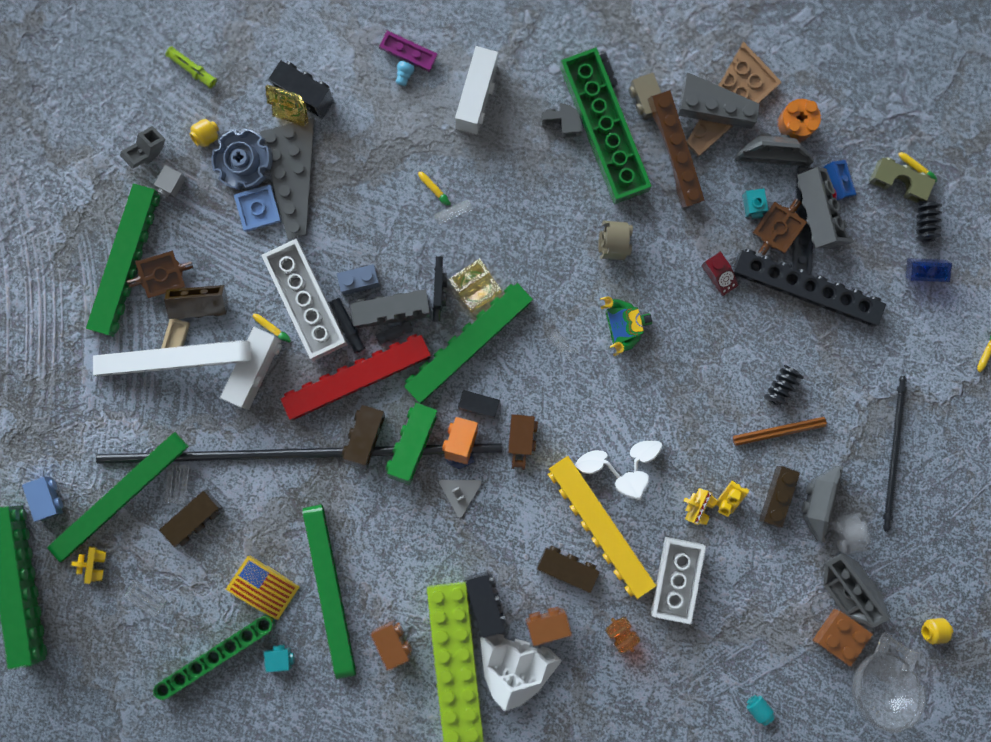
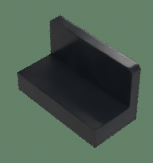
(478, 404)

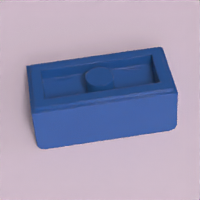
(841, 179)

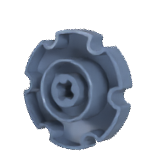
(230, 163)

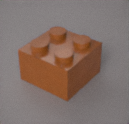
(548, 626)
(842, 637)
(391, 644)

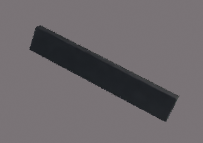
(803, 244)

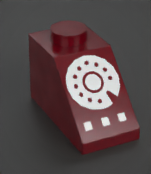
(720, 273)

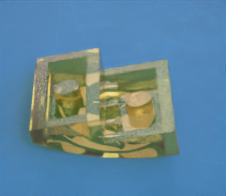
(287, 105)
(475, 285)

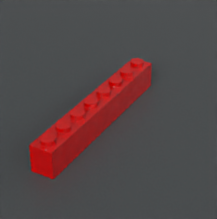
(356, 377)

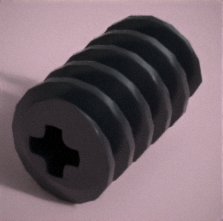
(928, 221)
(783, 386)

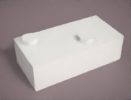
(476, 90)
(248, 376)
(678, 580)

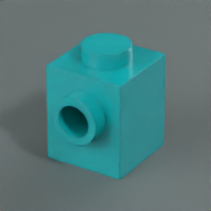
(755, 203)
(278, 659)

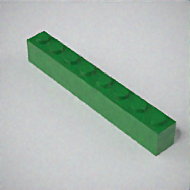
(121, 262)
(468, 343)

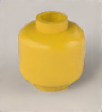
(204, 132)
(937, 631)

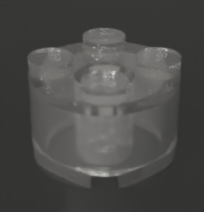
(852, 534)

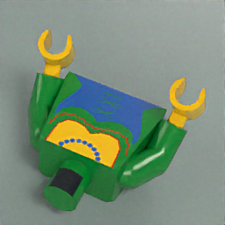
(624, 323)

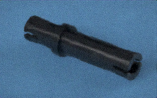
(347, 326)

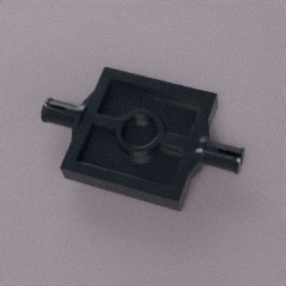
(440, 282)

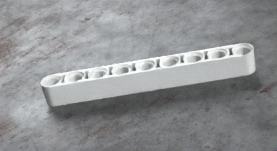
(172, 358)

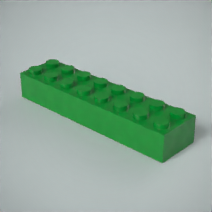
(605, 126)
(18, 592)

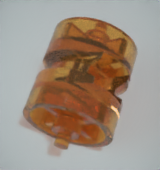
(624, 637)

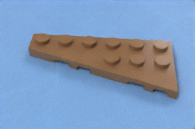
(745, 77)

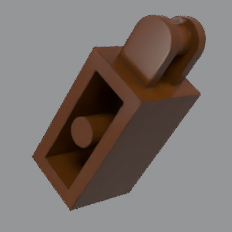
(521, 438)

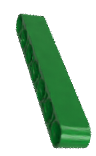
(206, 661)

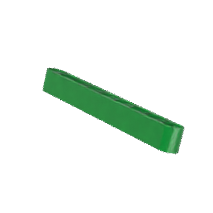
(117, 497)
(329, 592)

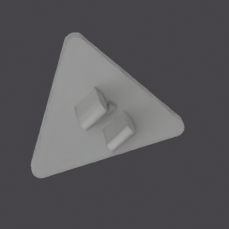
(460, 493)

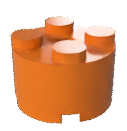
(807, 122)

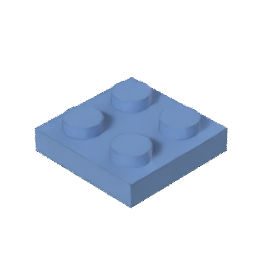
(257, 208)

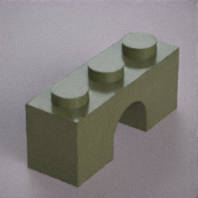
(917, 184)

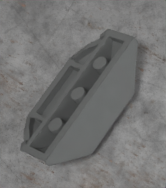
(775, 150)
(820, 501)
(854, 591)

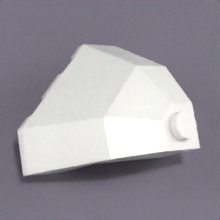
(515, 669)

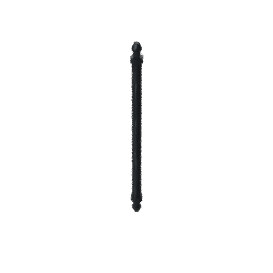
(895, 449)

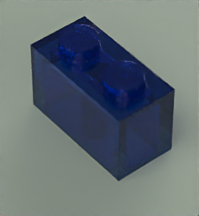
(928, 270)

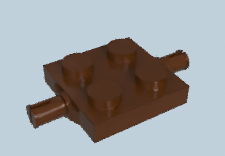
(779, 227)
(160, 273)

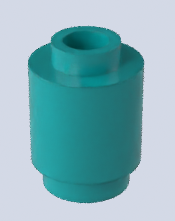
(760, 710)

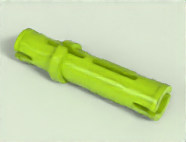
(207, 79)

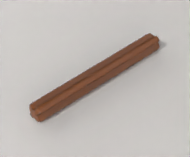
(779, 431)

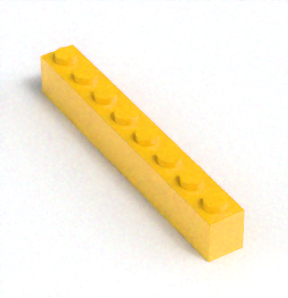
(602, 528)

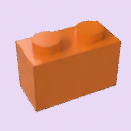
(460, 440)

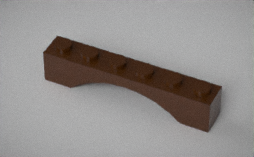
(684, 172)

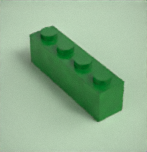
(412, 443)

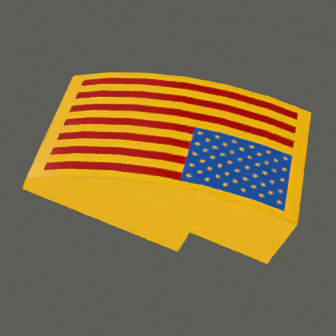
(262, 587)

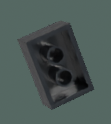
(314, 94)
(486, 604)

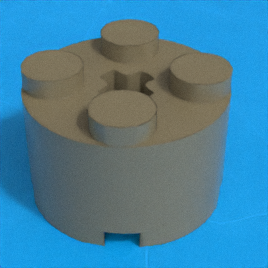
(615, 240)

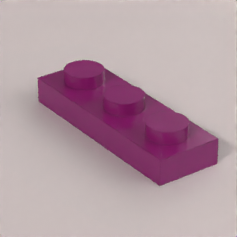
(408, 51)

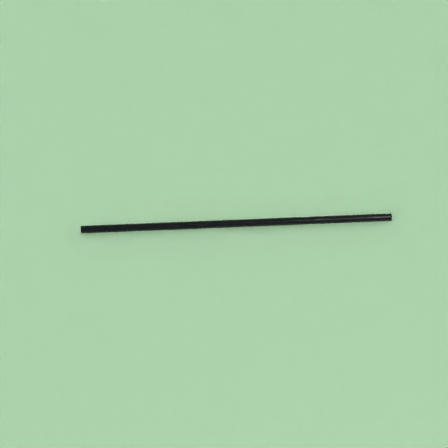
(279, 454)

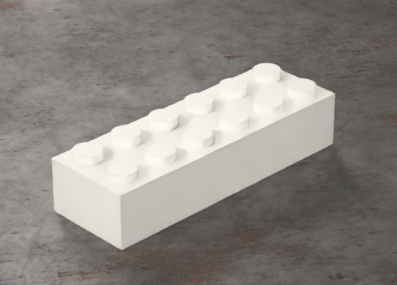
(304, 300)

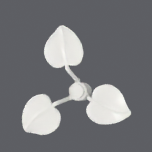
(630, 483)

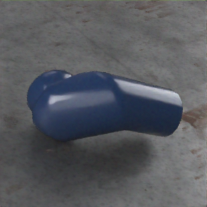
(458, 465)

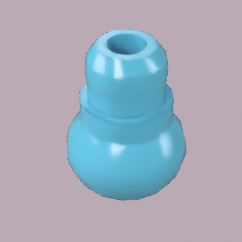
(404, 72)

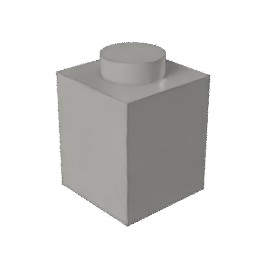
(169, 182)

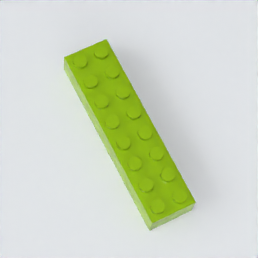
(455, 663)

